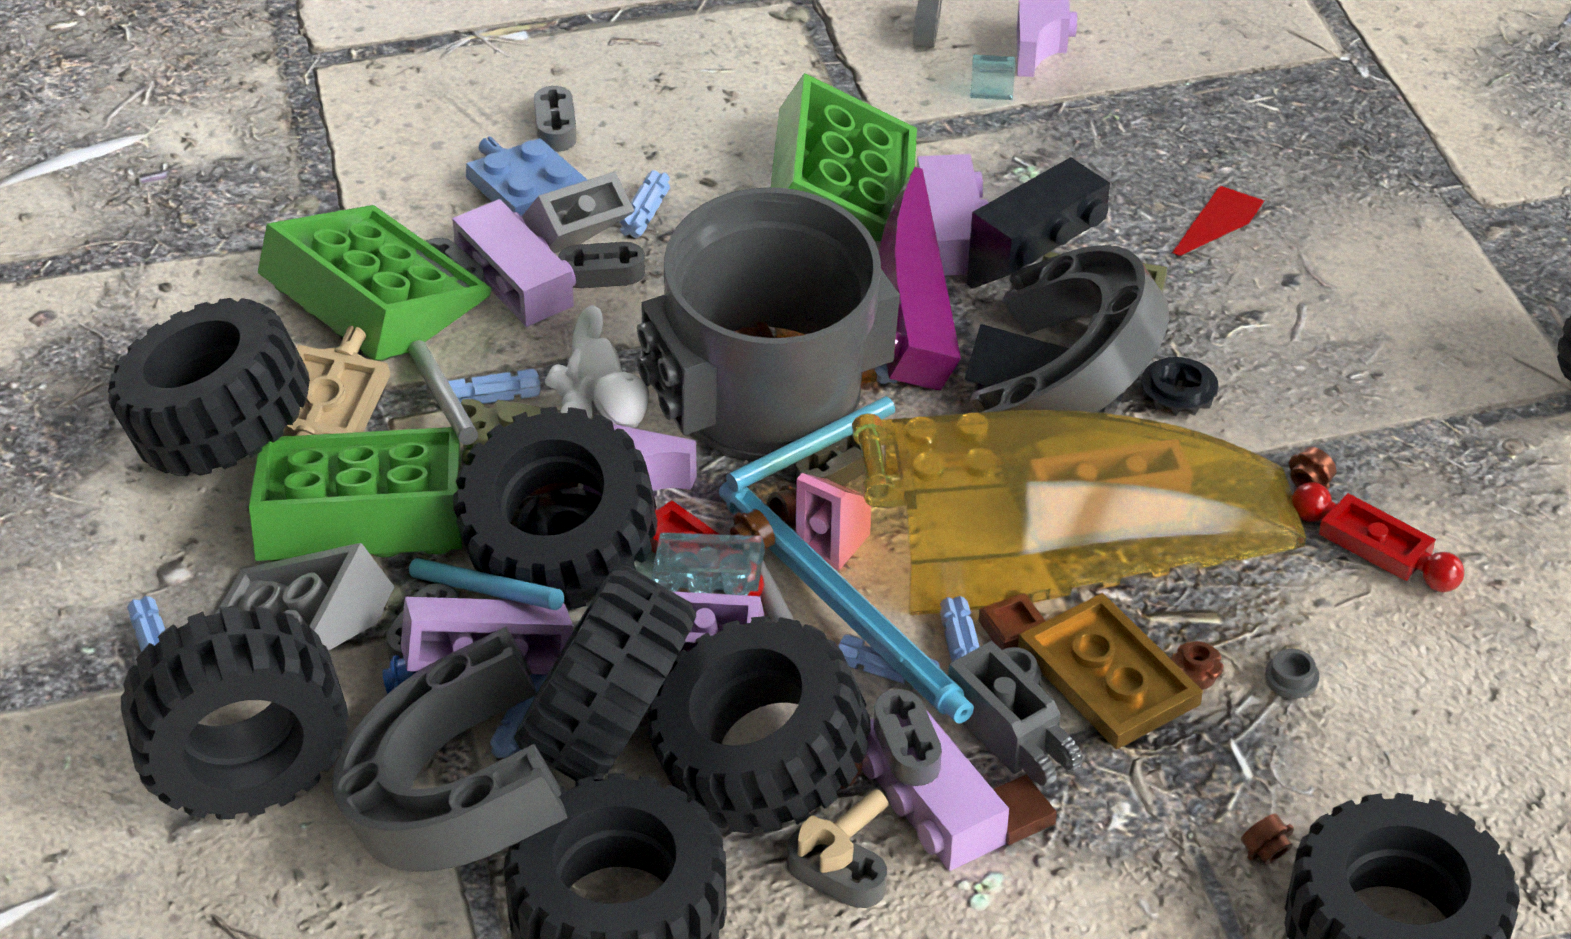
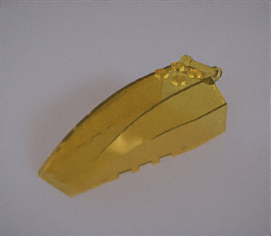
(1066, 501)

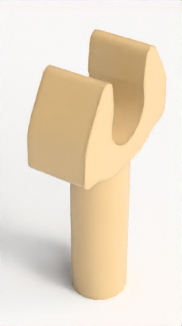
(837, 833)

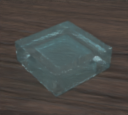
(992, 77)

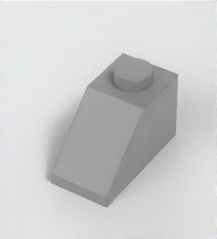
(578, 211)

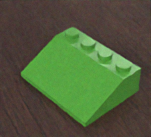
(842, 151)
(367, 274)
(356, 488)

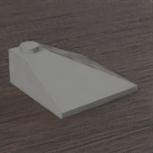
(328, 590)

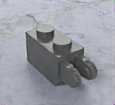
(1013, 715)

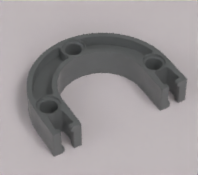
(1113, 349)
(407, 727)

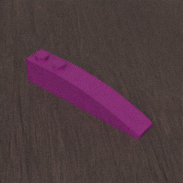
(911, 260)

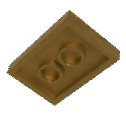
(1110, 670)

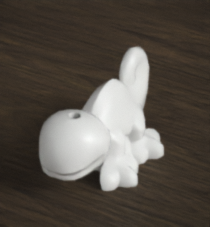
(596, 378)

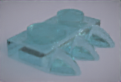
(709, 562)

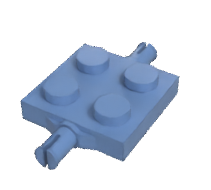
(520, 172)

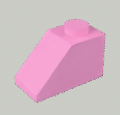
(831, 518)

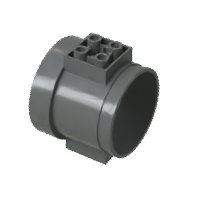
(777, 262)

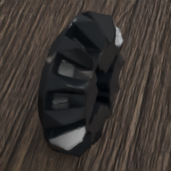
(1198, 382)

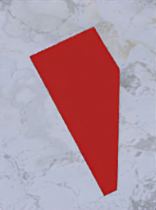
(1221, 215)

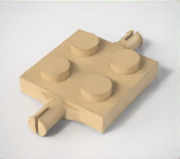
(340, 388)

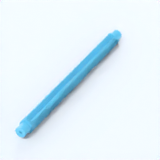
(856, 610)

